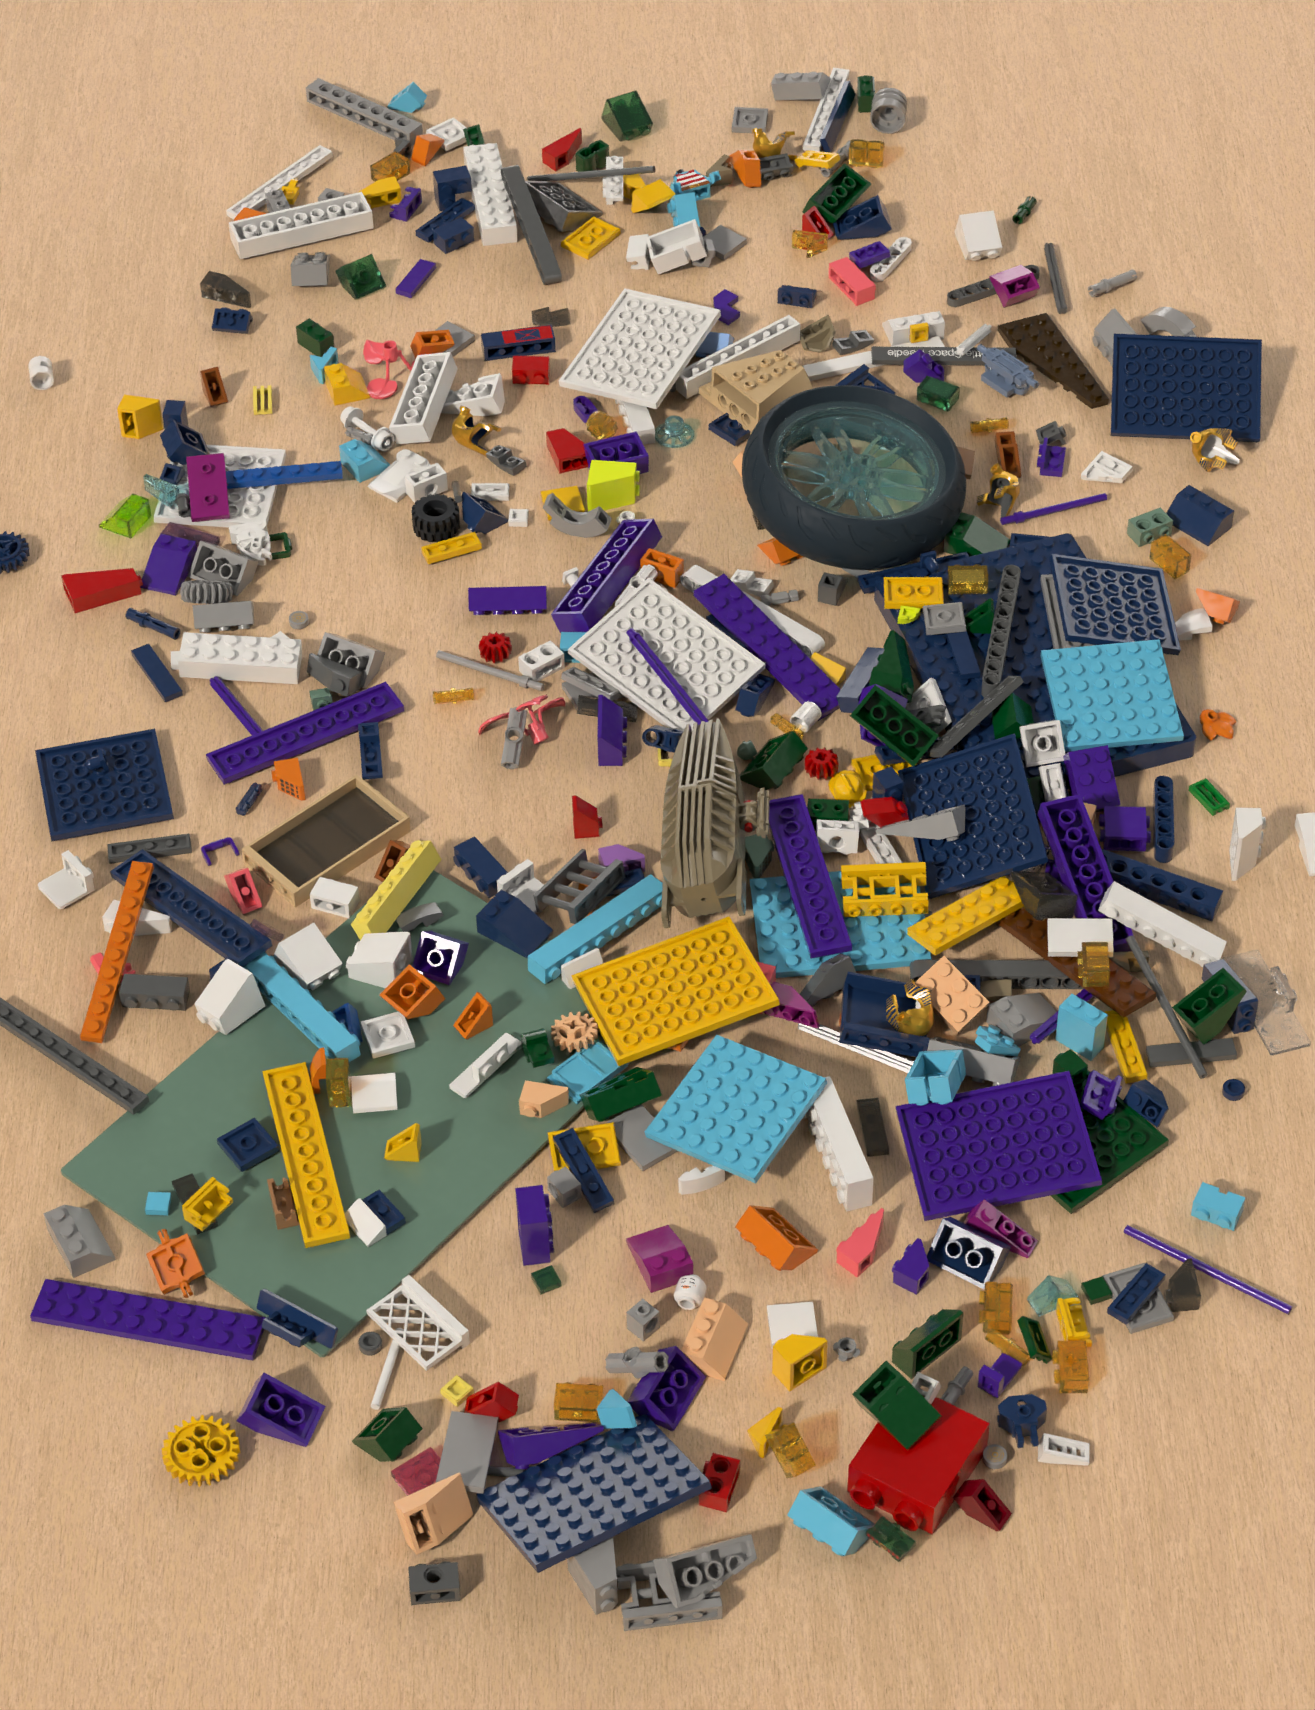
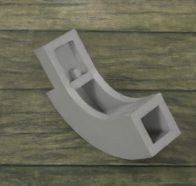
(1169, 320)
(576, 523)

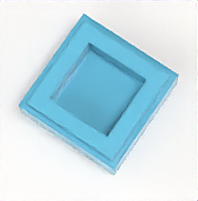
(158, 1203)

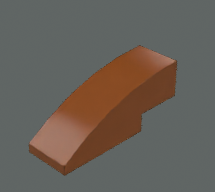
(1007, 452)

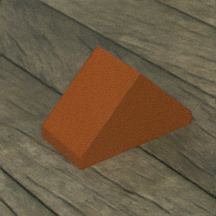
(213, 386)

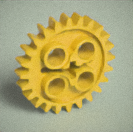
(215, 1437)

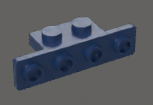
(293, 1322)

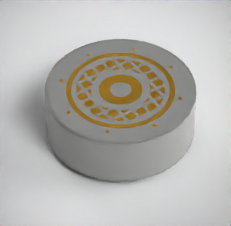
(298, 620)
(994, 1456)

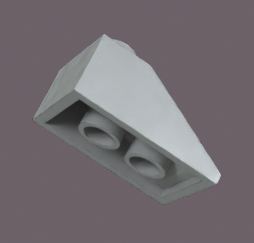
(1019, 1015)

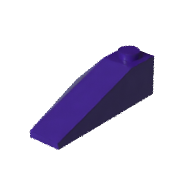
(530, 1446)

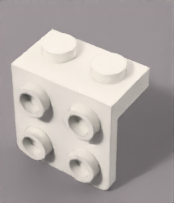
(69, 883)
(521, 883)

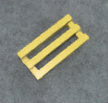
(262, 391)

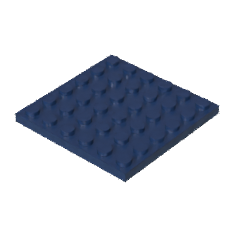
(1113, 602)
(101, 800)

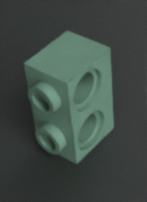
(1149, 526)

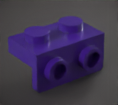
(1100, 1094)

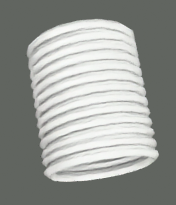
(806, 716)

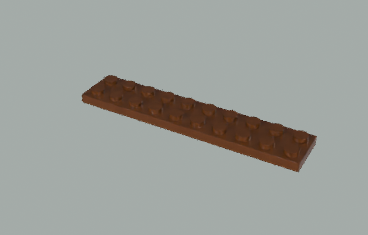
(1124, 991)

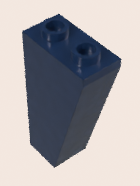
(1245, 1014)

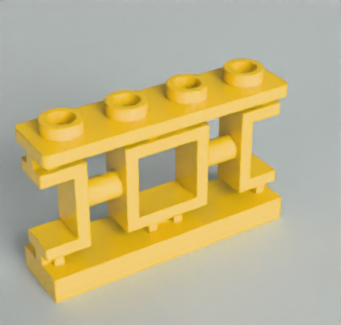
(884, 876)

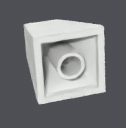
(1042, 743)

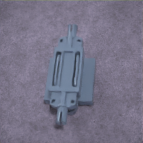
(1006, 372)

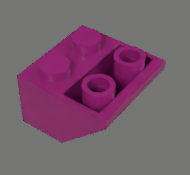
(1014, 285)

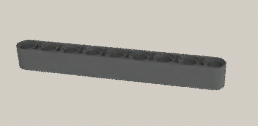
(531, 225)
(1001, 629)
(1023, 973)

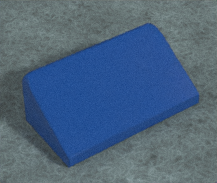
(349, 1017)

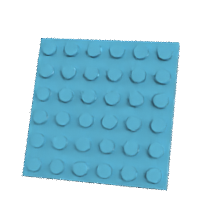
(1112, 695)
(736, 1108)

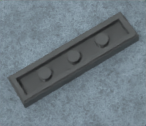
(155, 847)
(1175, 1054)

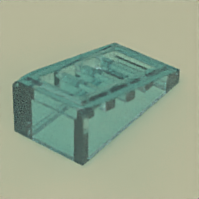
(162, 490)

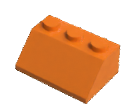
(775, 1237)

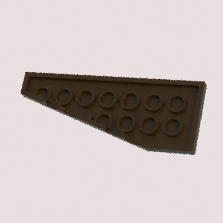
(1046, 348)

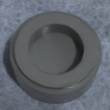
(370, 1343)

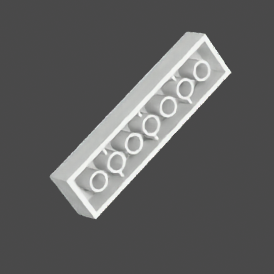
(489, 195)
(301, 225)

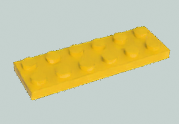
(966, 916)

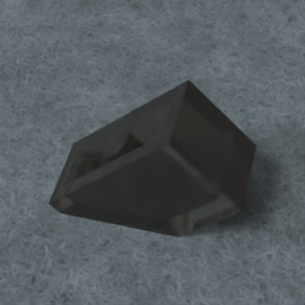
(1183, 1289)

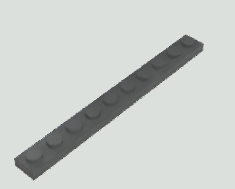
(71, 1059)

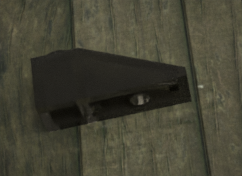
(224, 289)

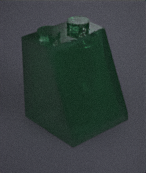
(627, 116)

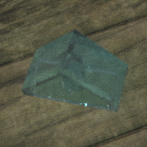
(1045, 1296)

